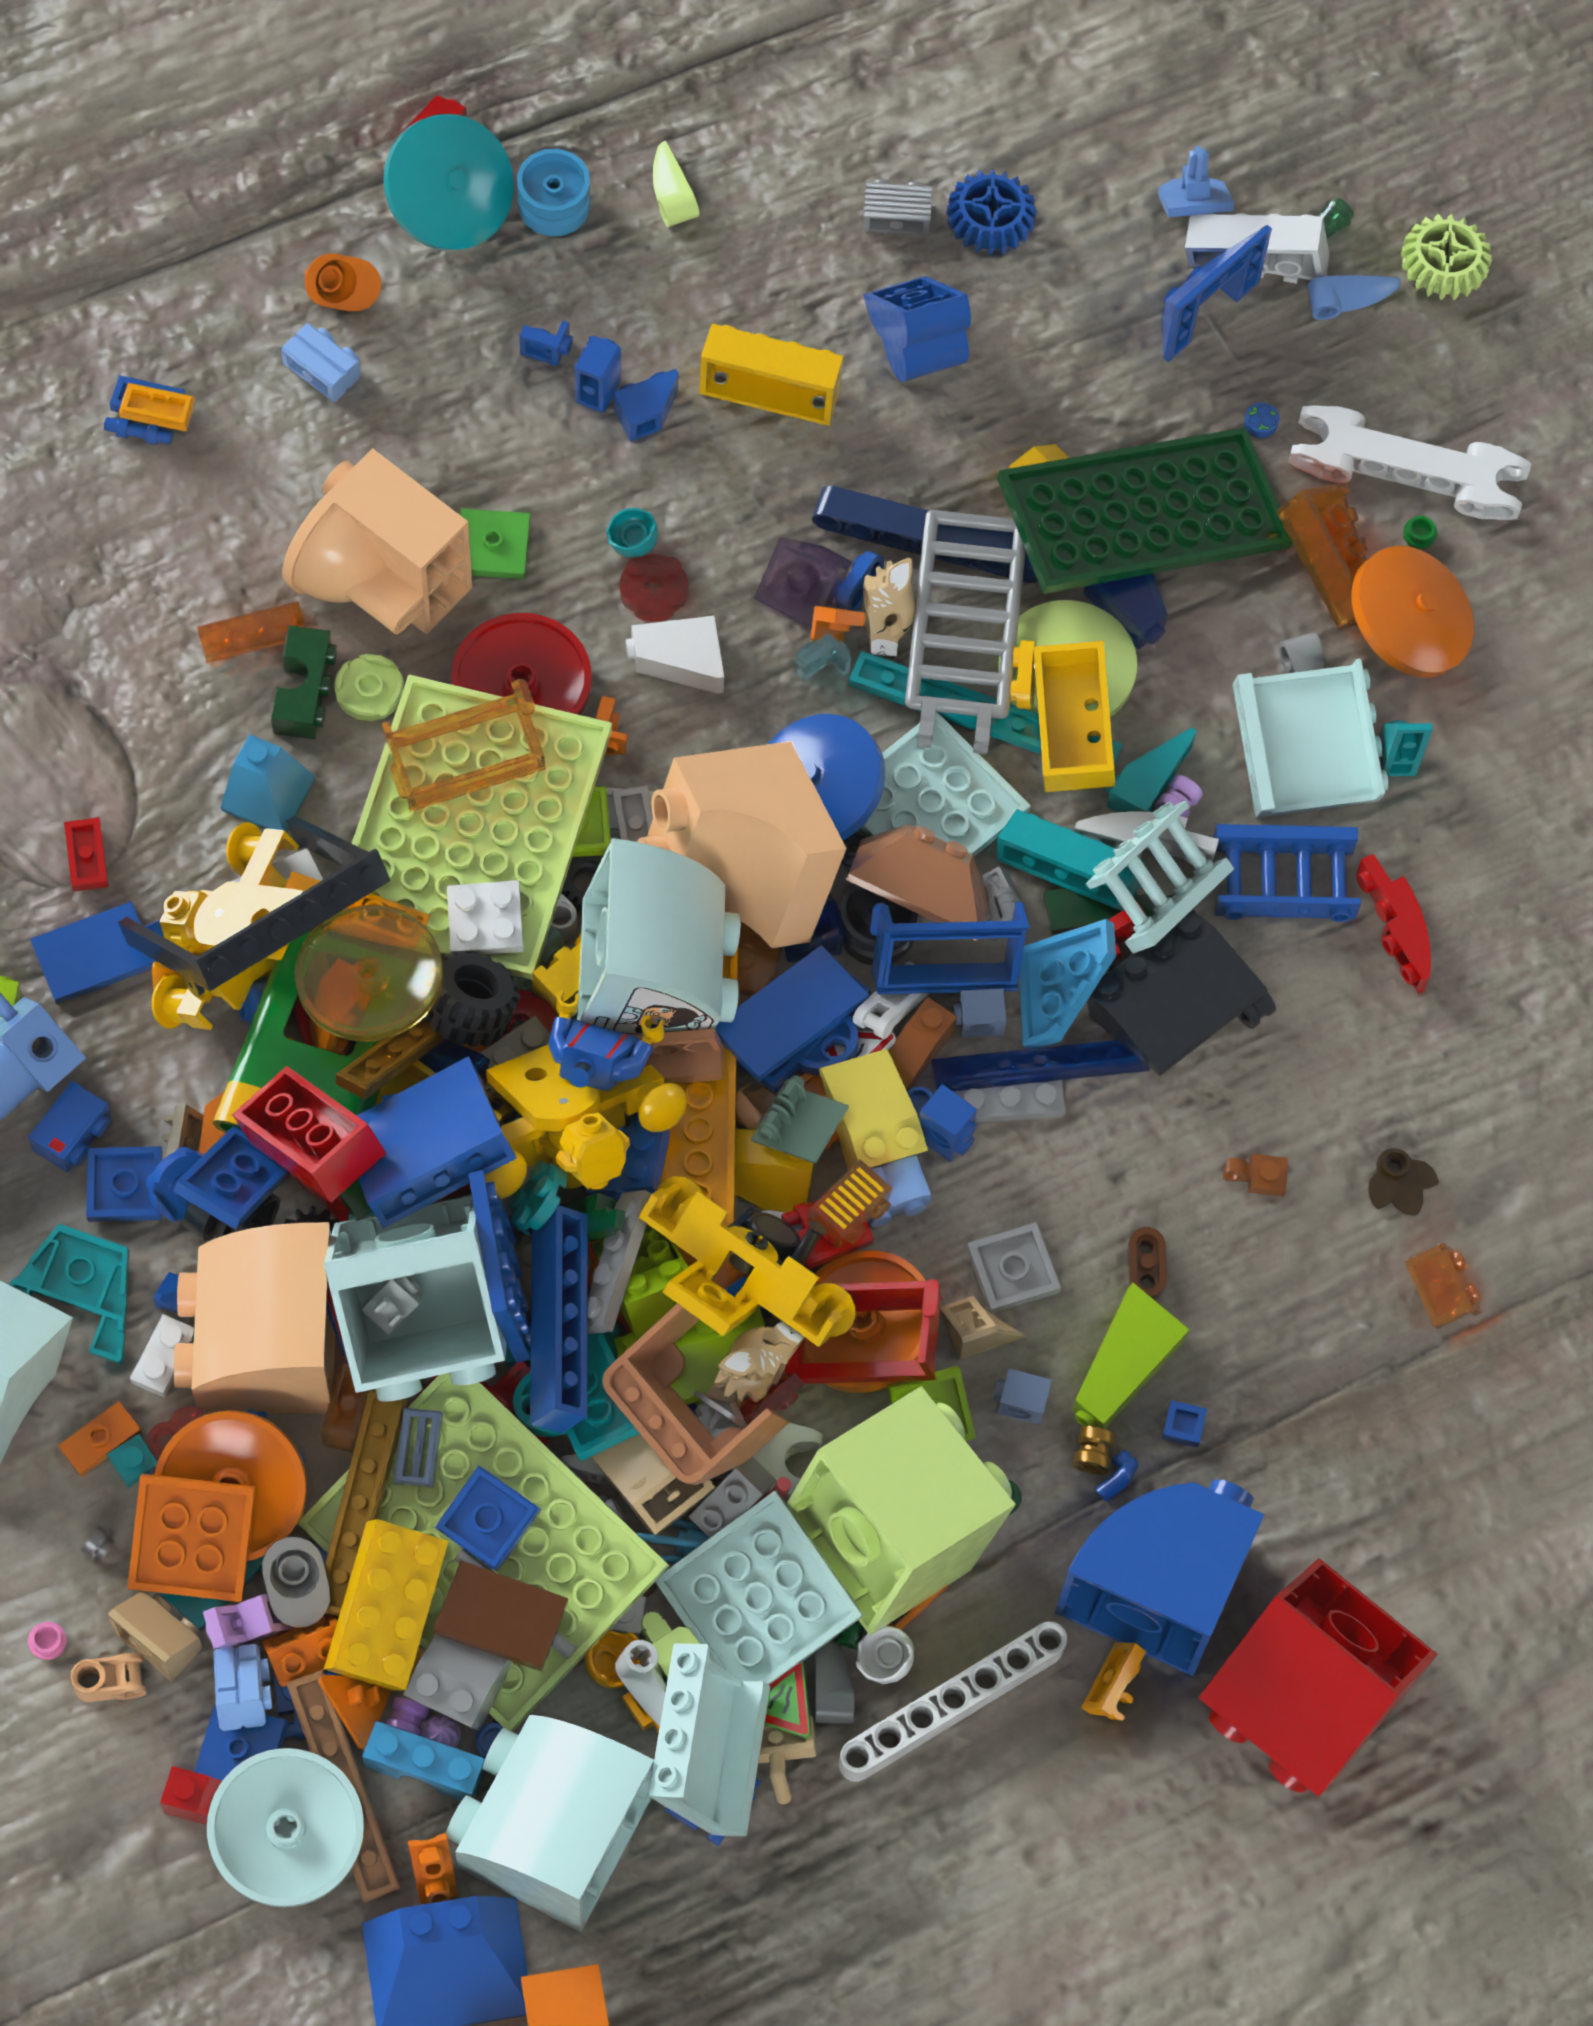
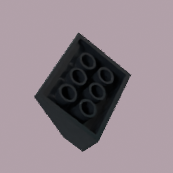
(1174, 993)

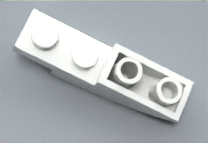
(1118, 827)

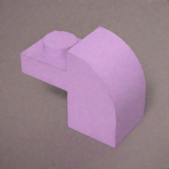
(243, 1623)

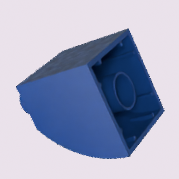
(1163, 1569)

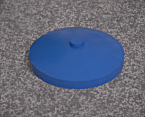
(842, 766)

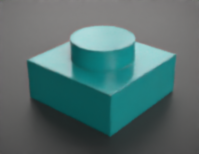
(132, 1460)

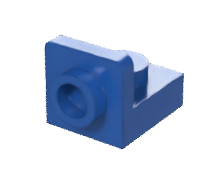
(546, 347)

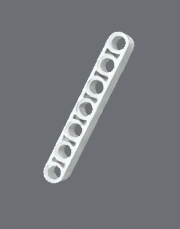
(940, 1714)

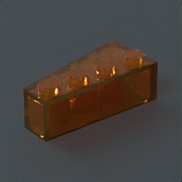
(1327, 545)

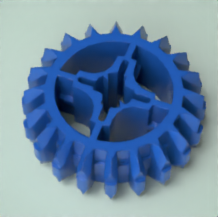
(971, 217)

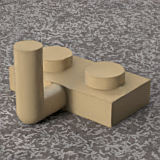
(783, 1746)

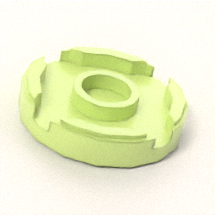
(369, 687)

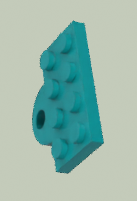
(604, 1422)

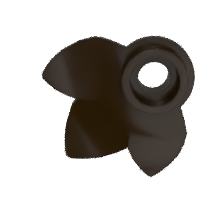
(1401, 1187)

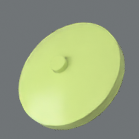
(1077, 623)

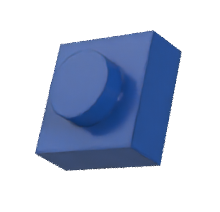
(1184, 1423)

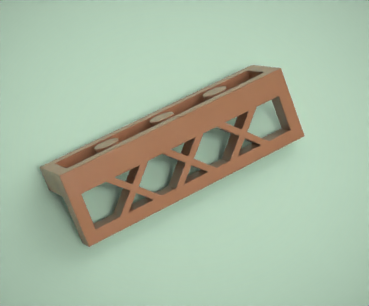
(688, 1056)

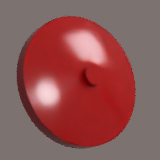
(525, 649)

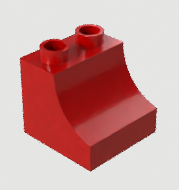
(1315, 1678)

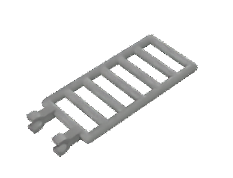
(925, 608)

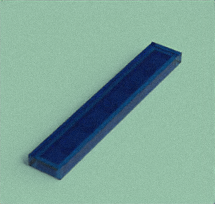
(1035, 1065)

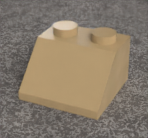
(155, 1633)

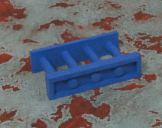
(1302, 842)

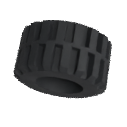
(473, 1000)

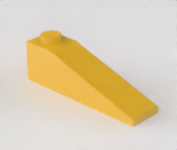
(769, 1176)

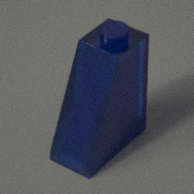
(1134, 604)

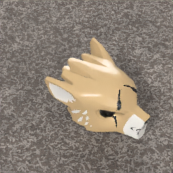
(888, 598)
(754, 1363)

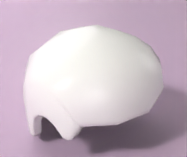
(885, 1655)

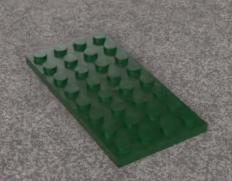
(1143, 509)

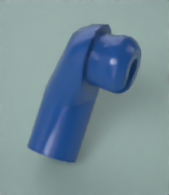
(1120, 1478)

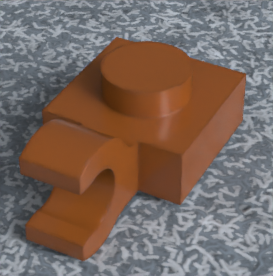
(1263, 1173)

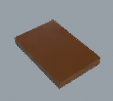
(500, 1615)

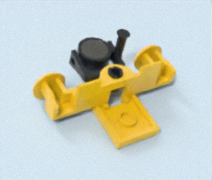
(761, 1248)

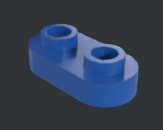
(850, 591)

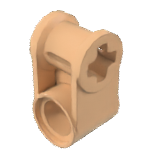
(112, 1678)

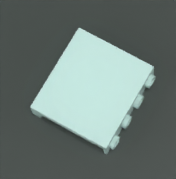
(1310, 740)
(708, 1742)

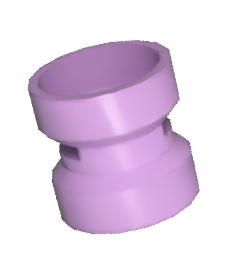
(1179, 790)

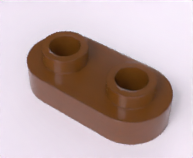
(1150, 1265)

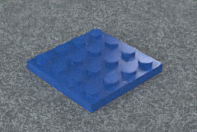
(501, 1265)

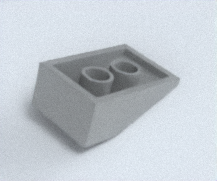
(458, 1681)

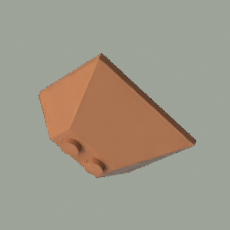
(921, 874)

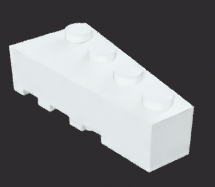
(1294, 250)

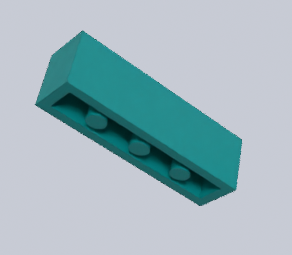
(1059, 856)

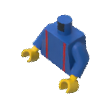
(596, 1054)

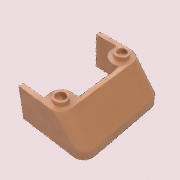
(643, 1391)

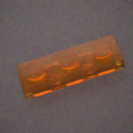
(249, 631)

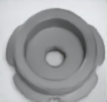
(98, 1543)

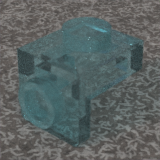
(817, 655)

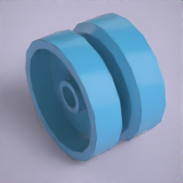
(553, 192)

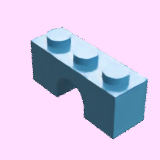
(410, 1755)

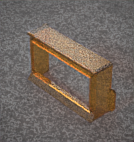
(476, 780)

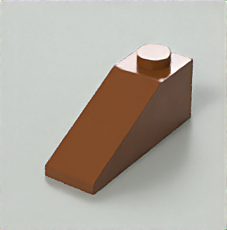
(921, 1040)

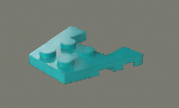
(85, 1275)

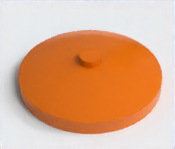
(1412, 611)
(874, 1333)
(247, 1452)

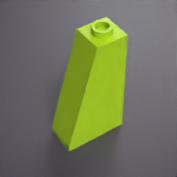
(1132, 1352)

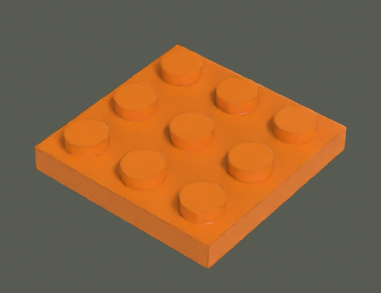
(191, 1537)

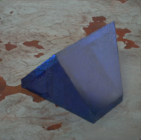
(827, 933)

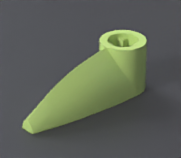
(672, 189)

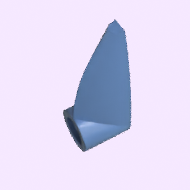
(1347, 292)

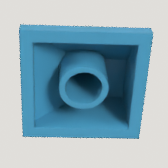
(266, 785)

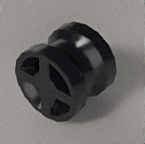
(1263, 1007)

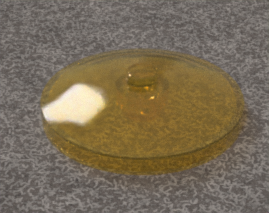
(369, 973)

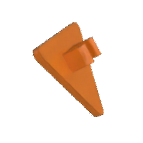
(356, 1703)

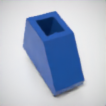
(645, 405)

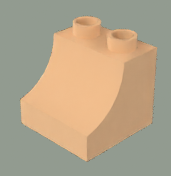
(757, 829)

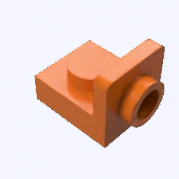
(834, 621)
(606, 712)

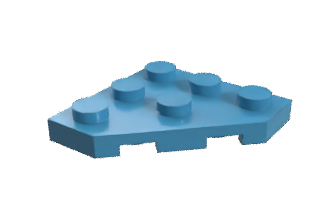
(1059, 978)

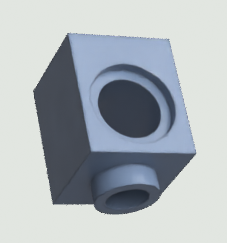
(981, 1013)
(1022, 1396)

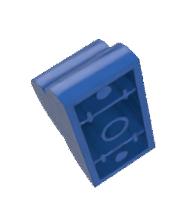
(921, 326)

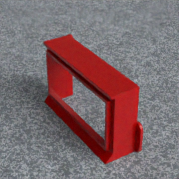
(882, 1297)

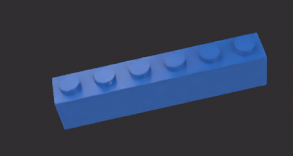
(559, 1321)

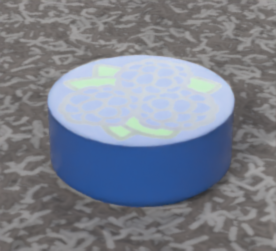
(1261, 420)

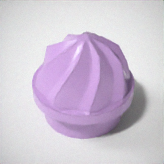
(442, 1730)

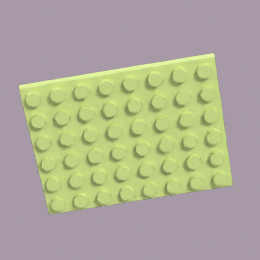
(489, 835)
(569, 1549)

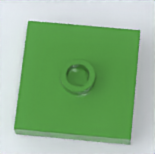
(498, 542)

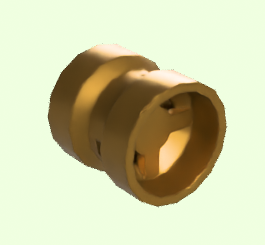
(1094, 1450)

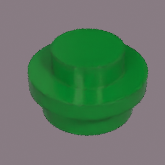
(1420, 532)

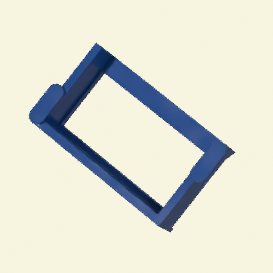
(945, 977)

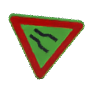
(789, 1703)

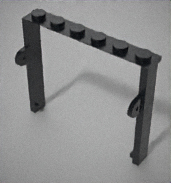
(360, 876)

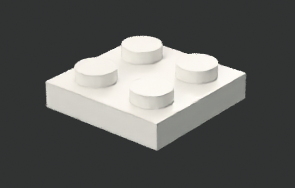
(485, 918)

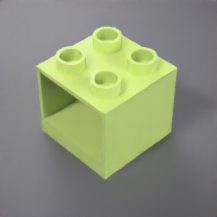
(901, 1506)

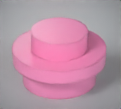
(47, 1640)

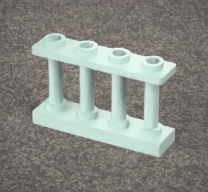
(1187, 891)

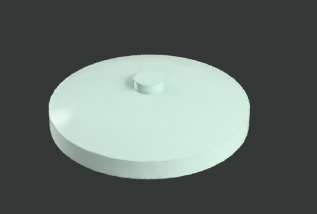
(285, 1827)

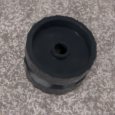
(856, 919)

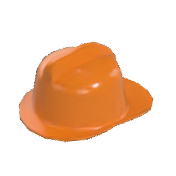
(342, 282)

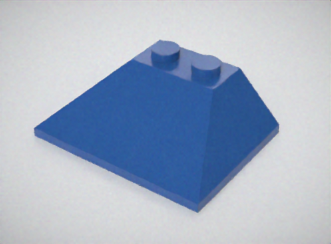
(1232, 271)
(447, 1963)

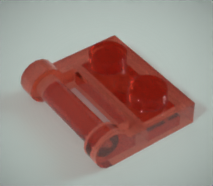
(777, 1397)

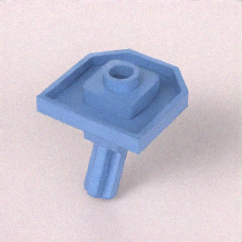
(1195, 191)

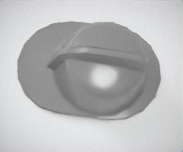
(296, 1581)

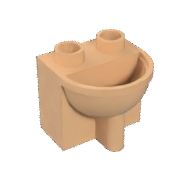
(381, 546)

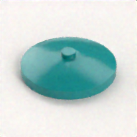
(448, 182)

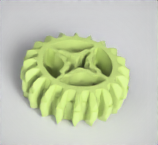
(1426, 259)

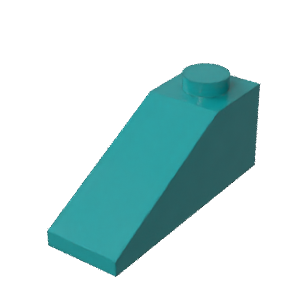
(1403, 747)
(1149, 775)

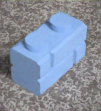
(321, 361)
(240, 1687)

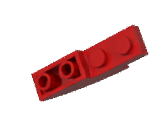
(1405, 929)

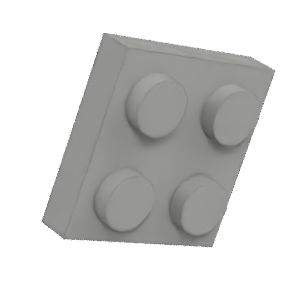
(1013, 1268)

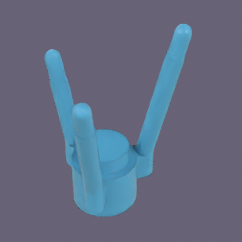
(684, 1542)

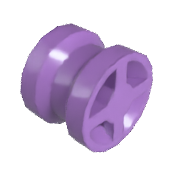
(408, 1715)

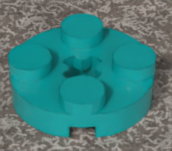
(537, 1199)

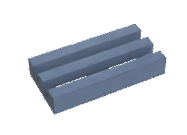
(433, 1447)

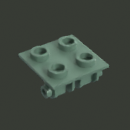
(799, 1121)

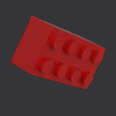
(309, 1134)

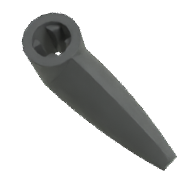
(832, 1686)

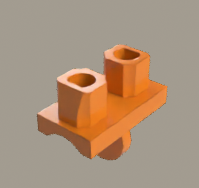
(433, 1869)

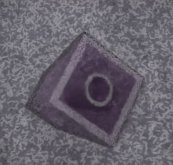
(801, 578)

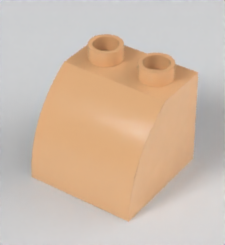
(259, 1322)

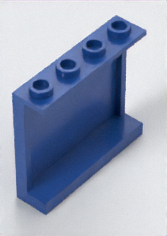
(432, 1142)

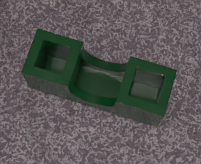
(299, 709)

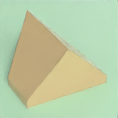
(975, 1329)

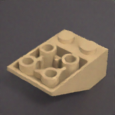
(649, 1484)

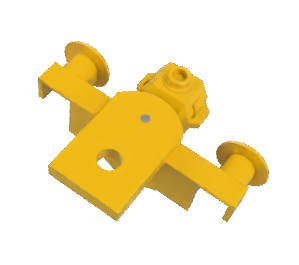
(208, 917)
(578, 1120)

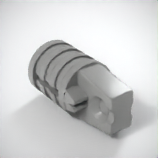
(1000, 894)

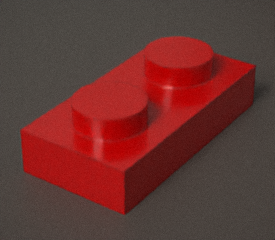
(86, 854)

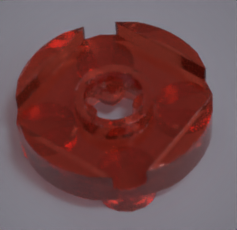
(659, 569)

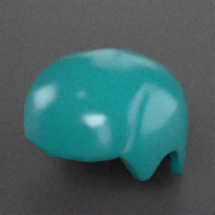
(632, 532)

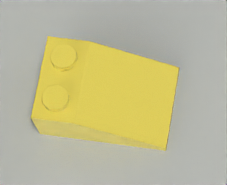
(880, 1113)

